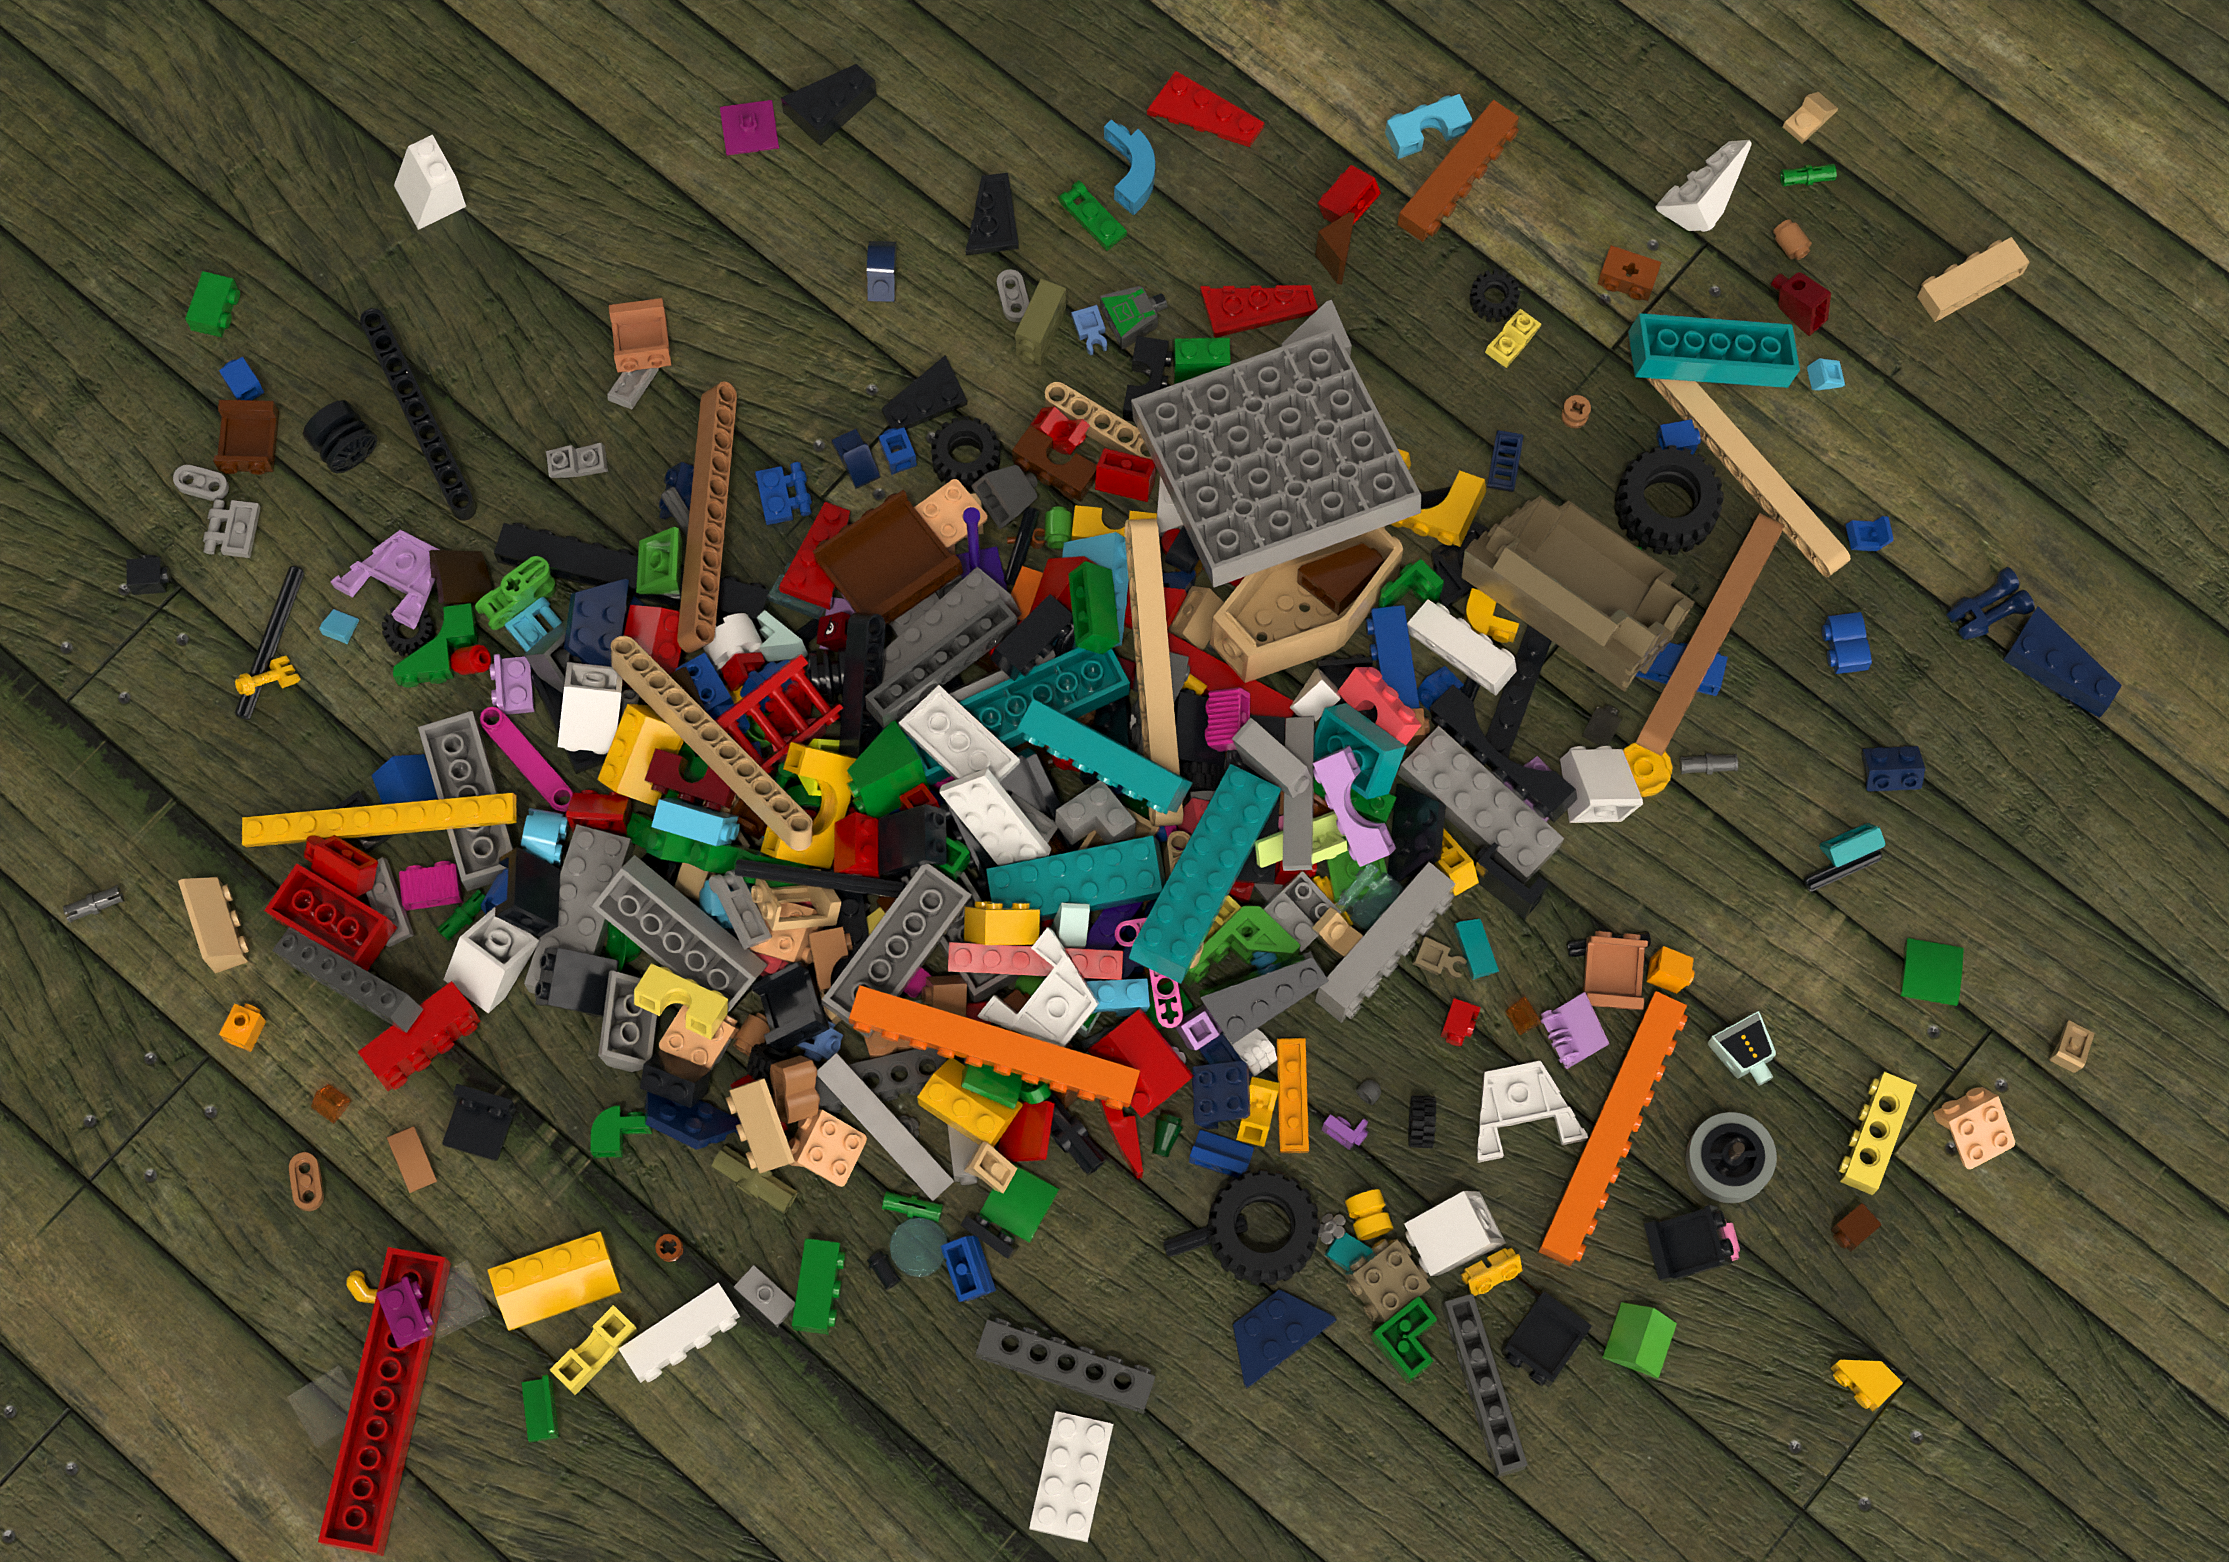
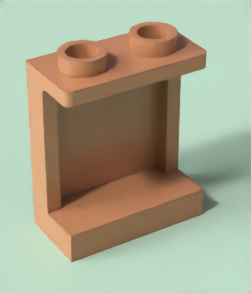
(640, 335)
(1614, 970)

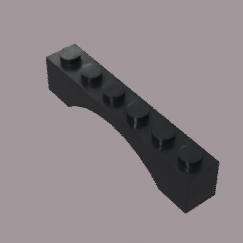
(1543, 789)

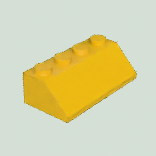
(554, 1281)

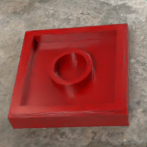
(1028, 1133)

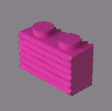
(1227, 714)
(430, 886)

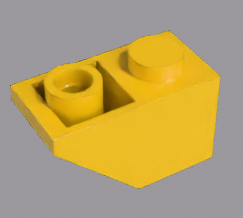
(1867, 1379)

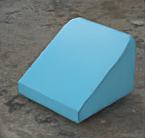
(1825, 374)
(339, 626)

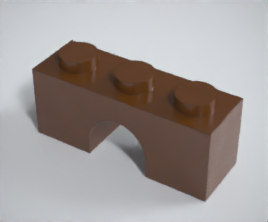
(1072, 478)

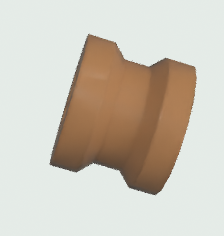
(1572, 417)

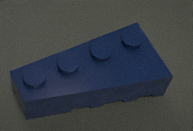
(2062, 664)

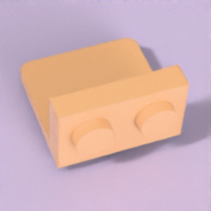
(945, 511)
(789, 944)
(693, 1046)
(1977, 1126)
(827, 1147)

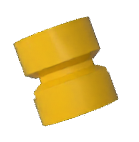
(1369, 1216)

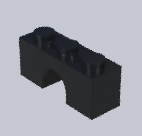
(1148, 358)

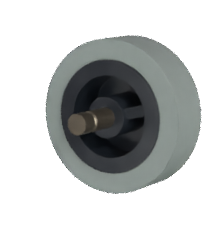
(1730, 1157)

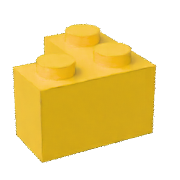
(993, 925)

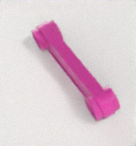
(526, 758)

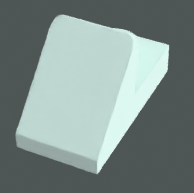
(780, 641)
(1072, 924)

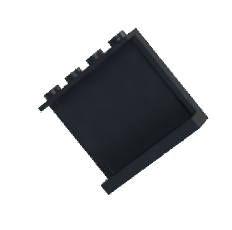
(1030, 784)

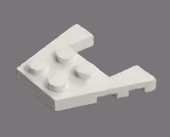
(1056, 1006)
(1517, 1097)

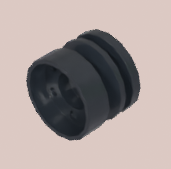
(340, 436)
(827, 675)

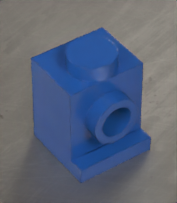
(901, 459)

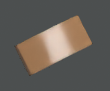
(411, 1159)

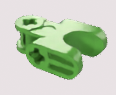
(517, 592)

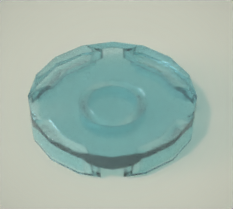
(917, 1247)

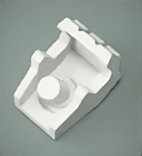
(1255, 1051)

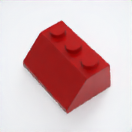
(656, 633)
(1142, 1047)

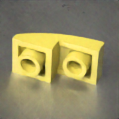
(1513, 338)

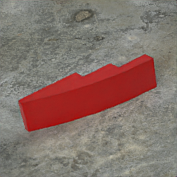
(1125, 1136)

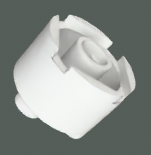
(731, 638)

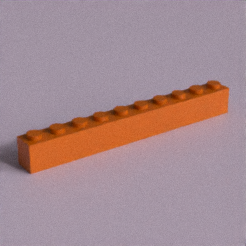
(994, 1047)
(1612, 1130)

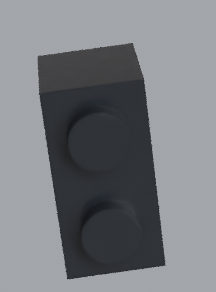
(675, 1079)

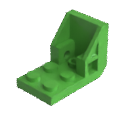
(1245, 932)

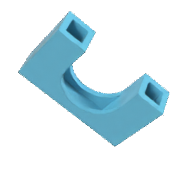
(1108, 552)

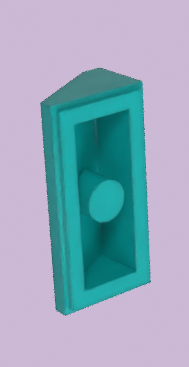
(1853, 844)
(1475, 948)

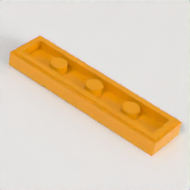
(1292, 1095)

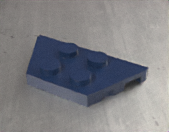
(595, 621)
(691, 1126)
(1275, 1333)

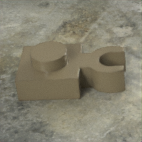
(1434, 957)

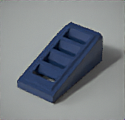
(1509, 444)

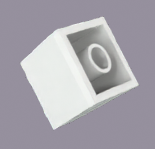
(428, 183)
(589, 708)
(1602, 784)
(489, 960)
(1453, 1233)

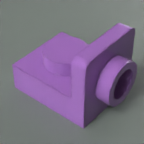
(1340, 1131)

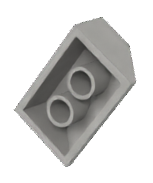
(626, 1028)

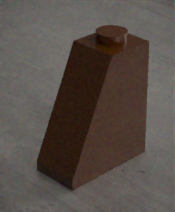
(1340, 576)

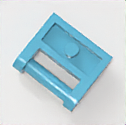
(526, 628)

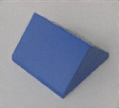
(405, 780)

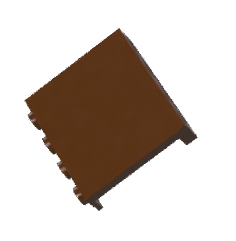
(887, 560)

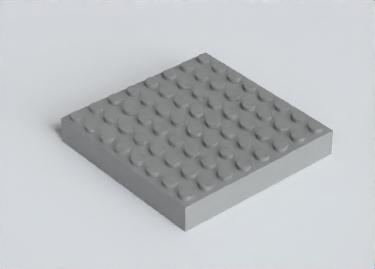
(1275, 457)

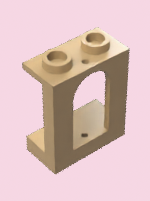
(769, 900)

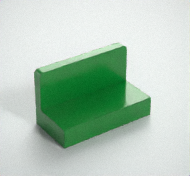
(540, 1409)

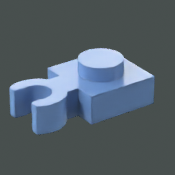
(1090, 326)

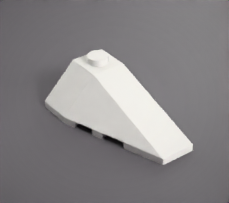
(1706, 193)

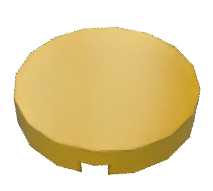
(1648, 769)

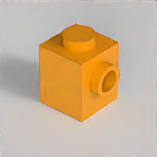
(1670, 970)
(243, 1026)

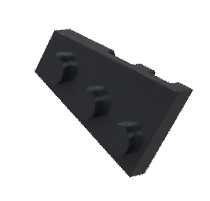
(994, 219)
(926, 398)

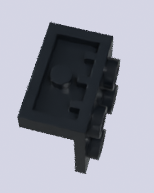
(479, 1122)

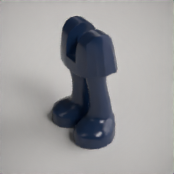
(2006, 584)

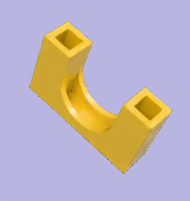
(1454, 515)
(831, 774)

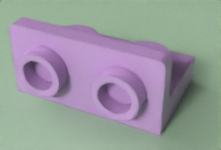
(513, 685)

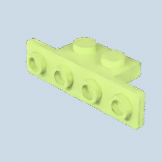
(1326, 842)

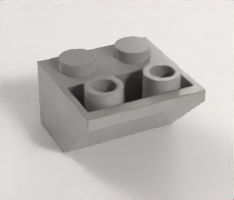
(1299, 908)

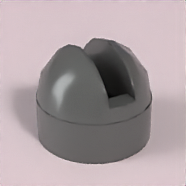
(1369, 1091)

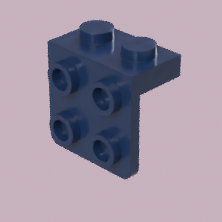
(1220, 1093)

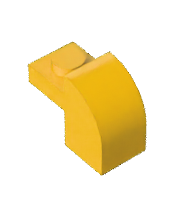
(1481, 619)
(1262, 1102)

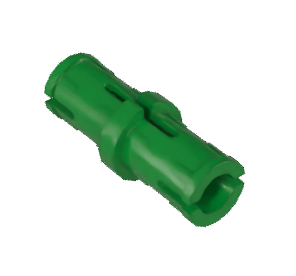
(1808, 175)
(461, 916)
(912, 1206)

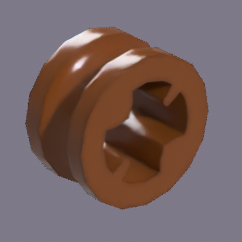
(670, 1239)

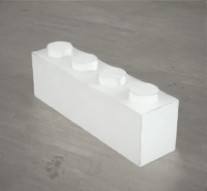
(1462, 646)
(679, 1333)

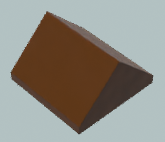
(1334, 245)

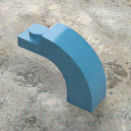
(1138, 184)

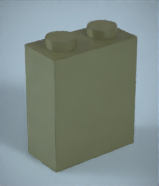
(1040, 322)

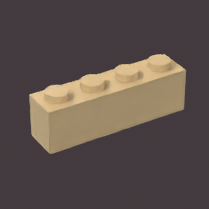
(1972, 279)

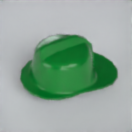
(620, 947)

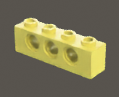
(1899, 1095)

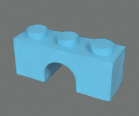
(1446, 115)
(1121, 996)

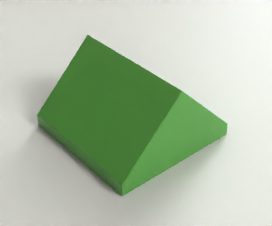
(660, 563)
(1640, 1339)

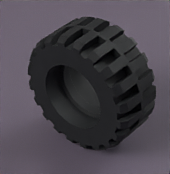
(1675, 468)
(1271, 1189)

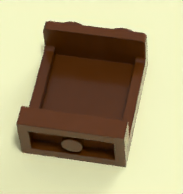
(247, 436)

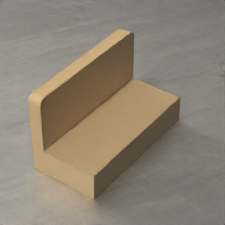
(1196, 616)

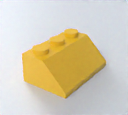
(632, 751)
(962, 1109)

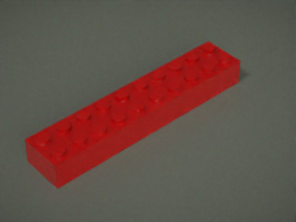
(382, 1414)

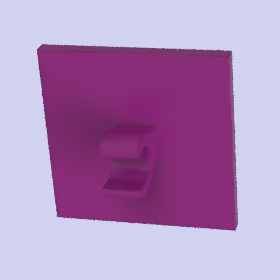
(749, 127)

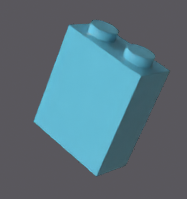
(695, 822)

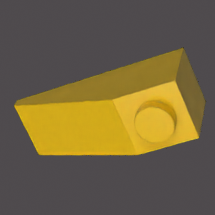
(1456, 865)

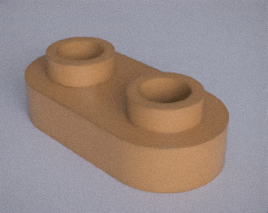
(306, 1183)

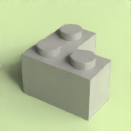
(1098, 811)

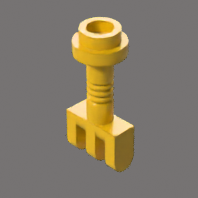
(246, 684)

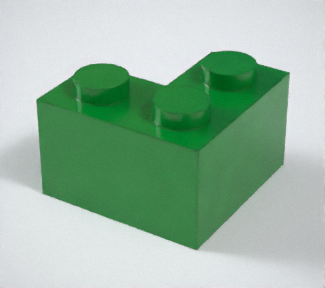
(1399, 1339)

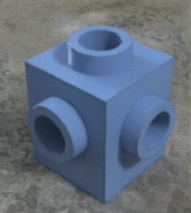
(822, 1045)

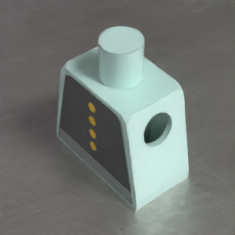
(1745, 1048)

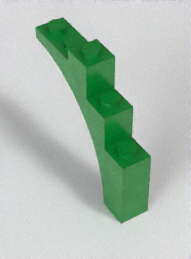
(696, 853)

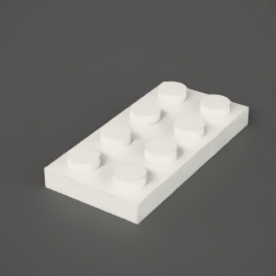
(956, 738)
(994, 818)
(1071, 1476)

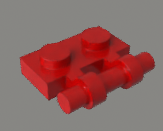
(779, 718)

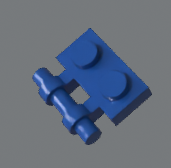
(774, 493)

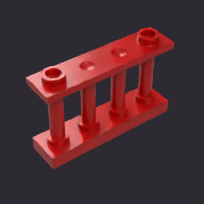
(772, 688)

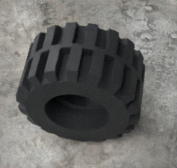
(960, 434)

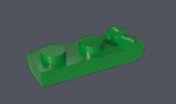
(1092, 216)

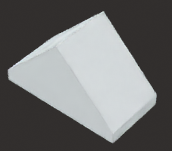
(1315, 696)

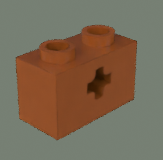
(1623, 262)

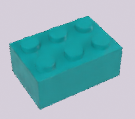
(1373, 748)

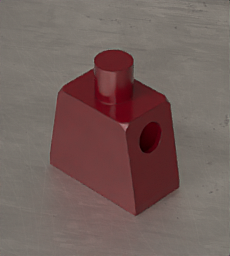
(1803, 301)

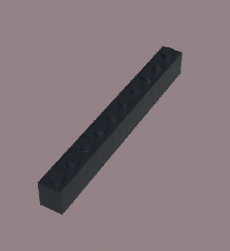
(598, 566)

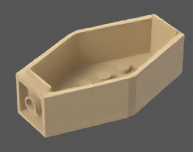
(1270, 605)

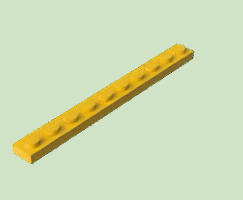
(380, 819)

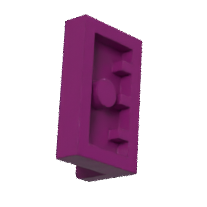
(405, 1313)

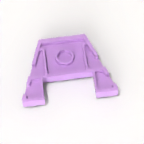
(400, 563)

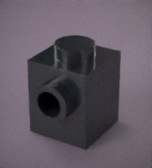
(147, 575)

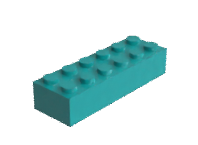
(1713, 350)
(1101, 754)
(1092, 876)

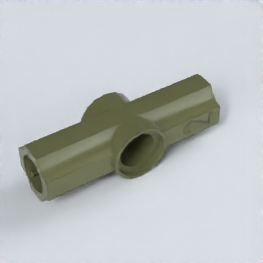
(751, 1182)

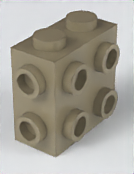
(1386, 1280)

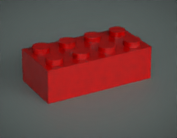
(330, 917)
(399, 1054)

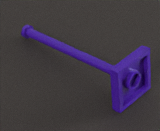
(984, 559)

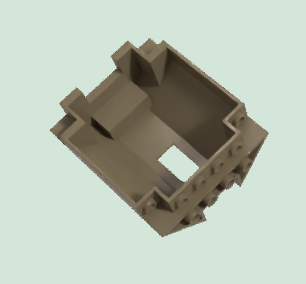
(1579, 587)

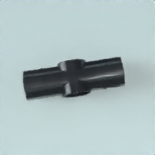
(1074, 1139)

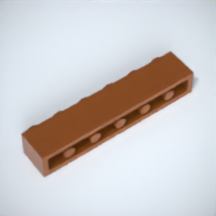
(1458, 171)

